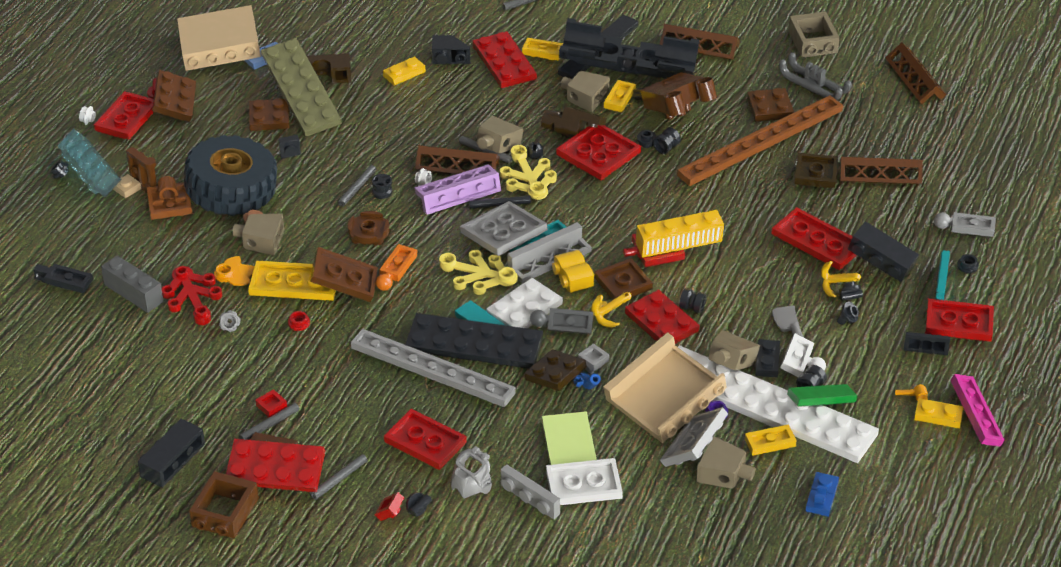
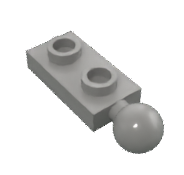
(966, 223)

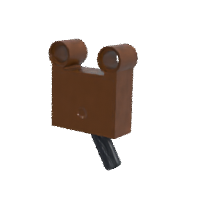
(676, 93)

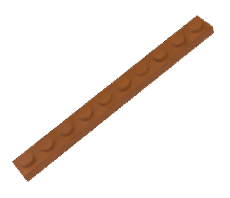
(759, 140)

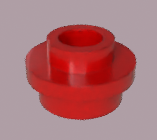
(298, 321)

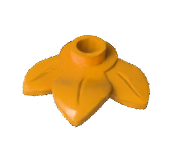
(234, 272)

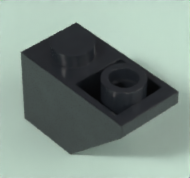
(449, 50)

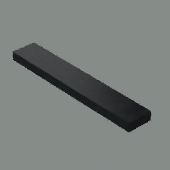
(620, 28)

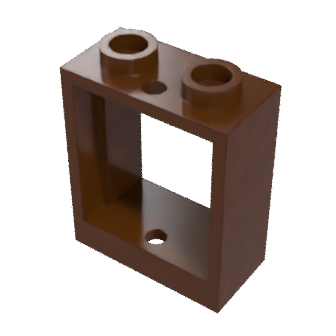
(230, 487)

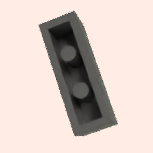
(132, 284)

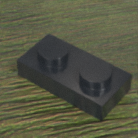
(768, 358)

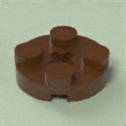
(359, 230)

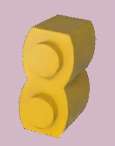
(573, 271)

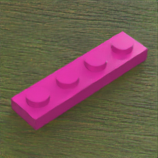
(977, 410)

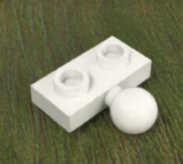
(798, 356)

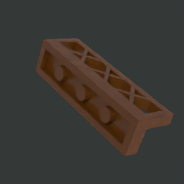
(704, 36)
(925, 78)
(453, 154)
(878, 164)

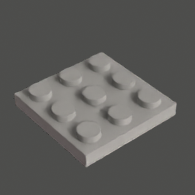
(503, 228)

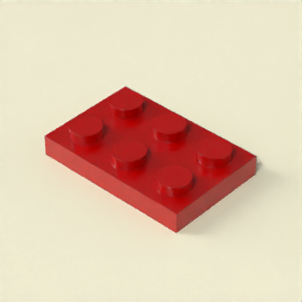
(125, 115)
(660, 315)
(959, 320)
(425, 439)

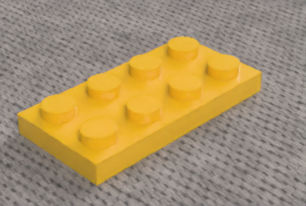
(286, 281)

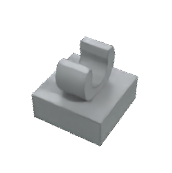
(594, 357)

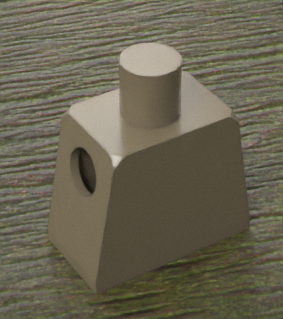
(586, 89)
(498, 135)
(261, 232)
(729, 351)
(723, 465)

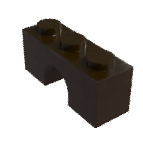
(333, 65)

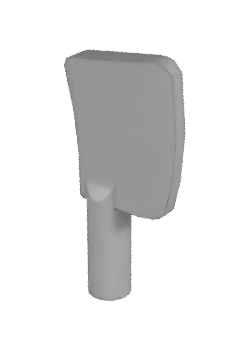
(786, 319)

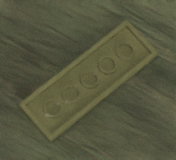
(301, 87)

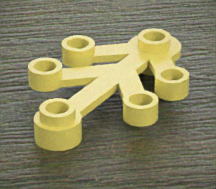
(536, 189)
(503, 276)

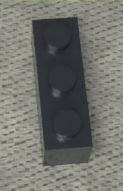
(883, 251)
(171, 453)

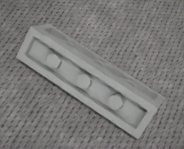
(544, 250)

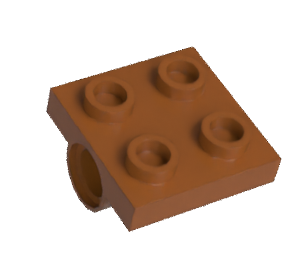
(168, 199)

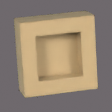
(127, 186)

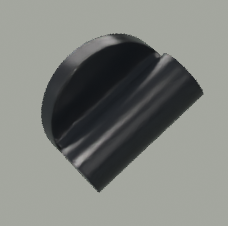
(850, 291)
(848, 314)
(417, 503)

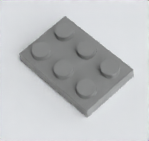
(694, 437)

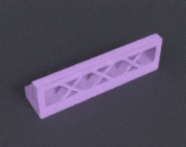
(458, 189)

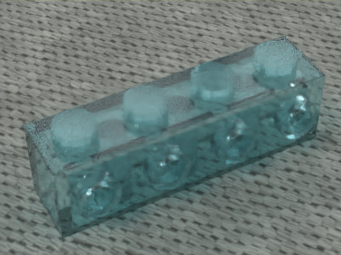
(89, 163)

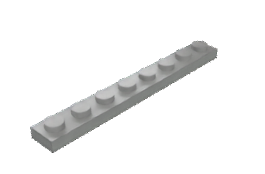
(433, 368)

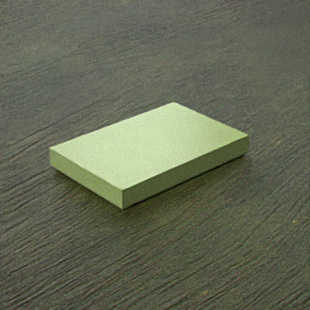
(568, 438)

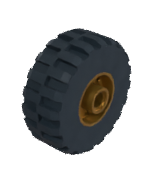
(230, 175)

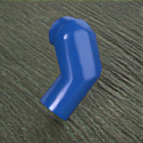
(586, 380)

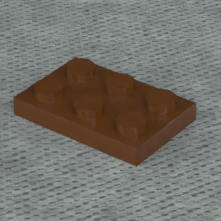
(174, 95)
(344, 274)

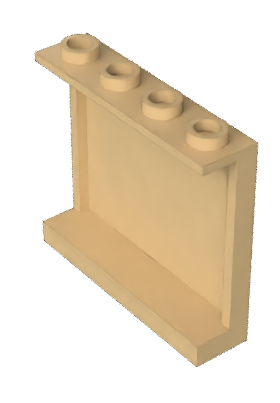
(218, 37)
(663, 389)

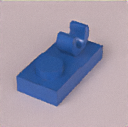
(822, 494)

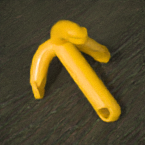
(835, 278)
(601, 308)

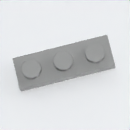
(530, 492)

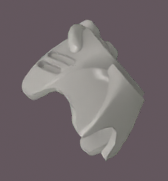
(468, 482)

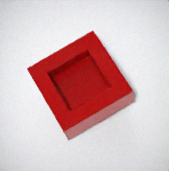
(271, 403)
(389, 506)

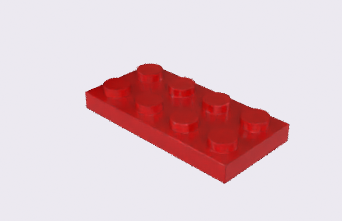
(504, 59)
(815, 237)
(277, 464)

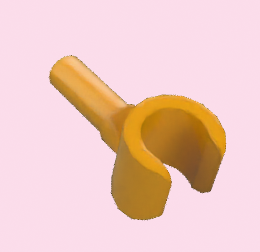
(919, 392)

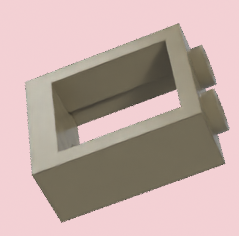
(813, 23)

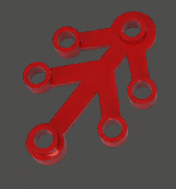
(183, 276)

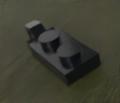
(63, 277)

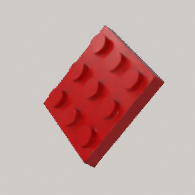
(598, 151)

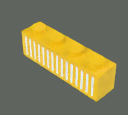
(679, 233)

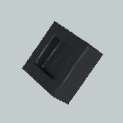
(289, 146)

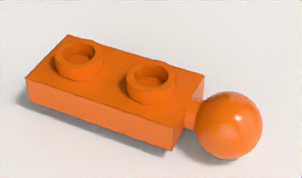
(395, 266)

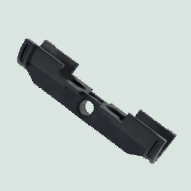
(588, 47)

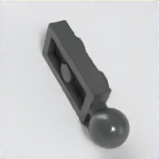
(564, 320)

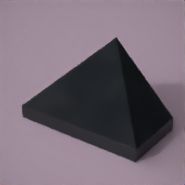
(926, 343)

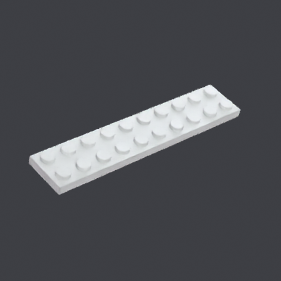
(775, 408)

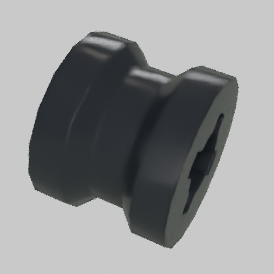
(382, 186)

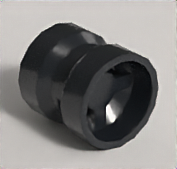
(664, 142)
(693, 300)
(807, 379)

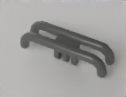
(813, 79)

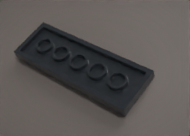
(475, 340)

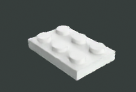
(519, 304)
(584, 481)

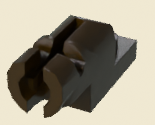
(570, 121)

